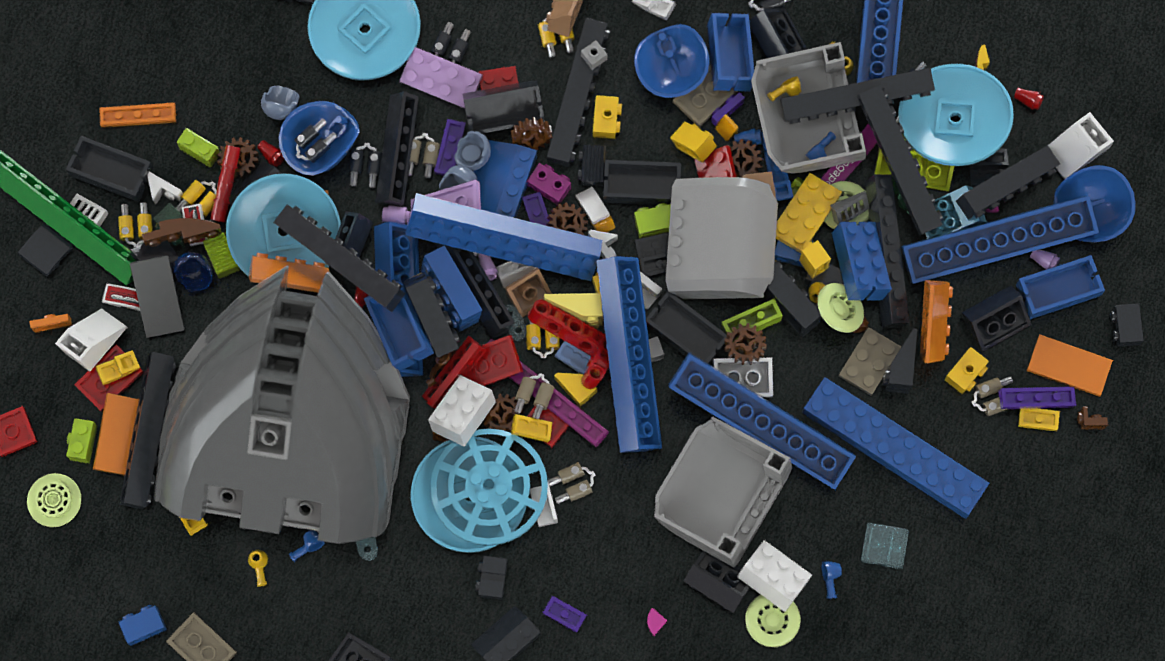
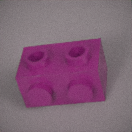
(551, 185)

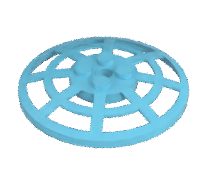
(489, 498)

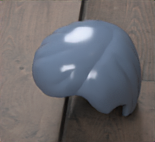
(279, 102)
(473, 150)
(455, 176)

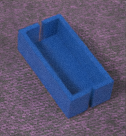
(730, 52)
(861, 261)
(1060, 287)
(452, 289)
(400, 331)

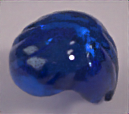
(193, 271)

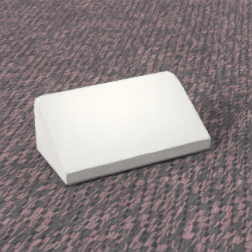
(512, 271)

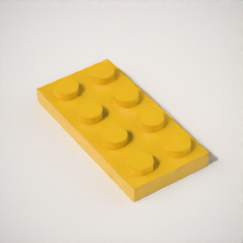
(806, 212)

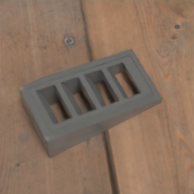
(842, 205)

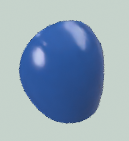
(672, 61)
(337, 120)
(1109, 195)

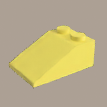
(583, 306)

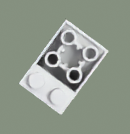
(1080, 145)
(91, 338)

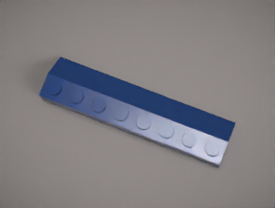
(399, 259)

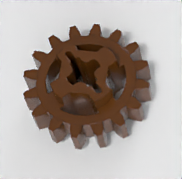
(532, 133)
(246, 151)
(742, 151)
(560, 217)
(739, 350)
(496, 413)

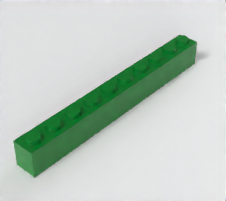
(65, 219)

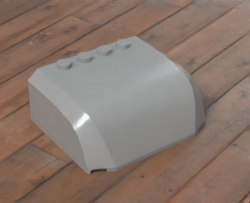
(788, 143)
(721, 238)
(721, 490)

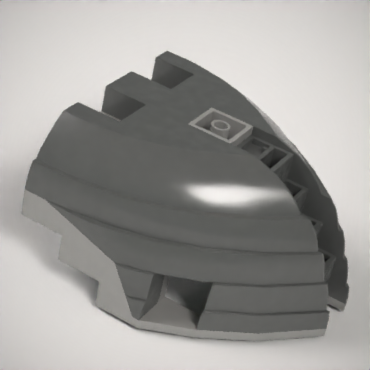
(285, 411)

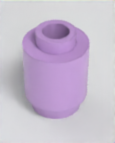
(395, 214)

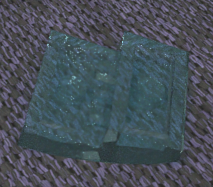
(884, 545)

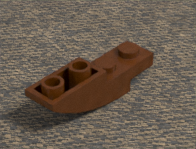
(189, 228)

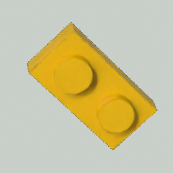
(1039, 419)

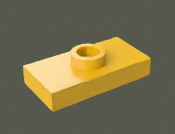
(531, 428)

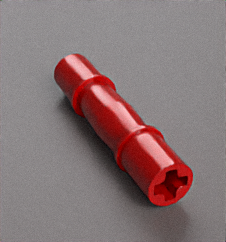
(225, 183)

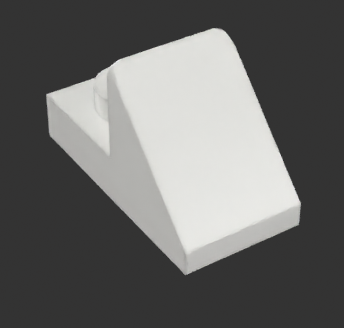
(159, 186)
(608, 239)

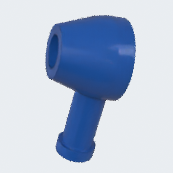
(818, 150)
(311, 544)
(830, 571)

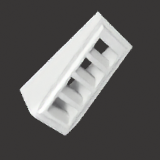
(100, 216)

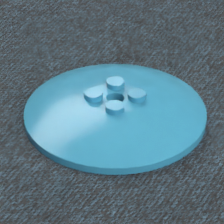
(358, 55)
(964, 93)
(255, 209)
(424, 507)

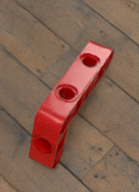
(577, 334)

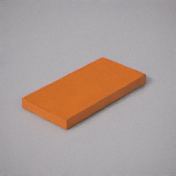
(1069, 365)
(115, 434)

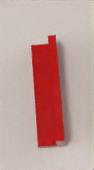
(462, 368)

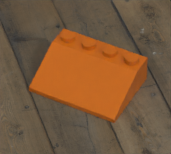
(300, 275)
(934, 321)

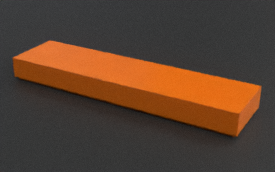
(138, 115)

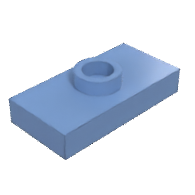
(573, 357)

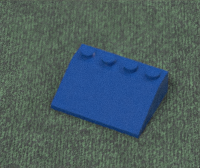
(505, 177)

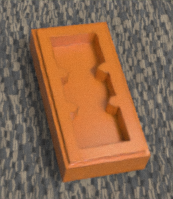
(50, 322)

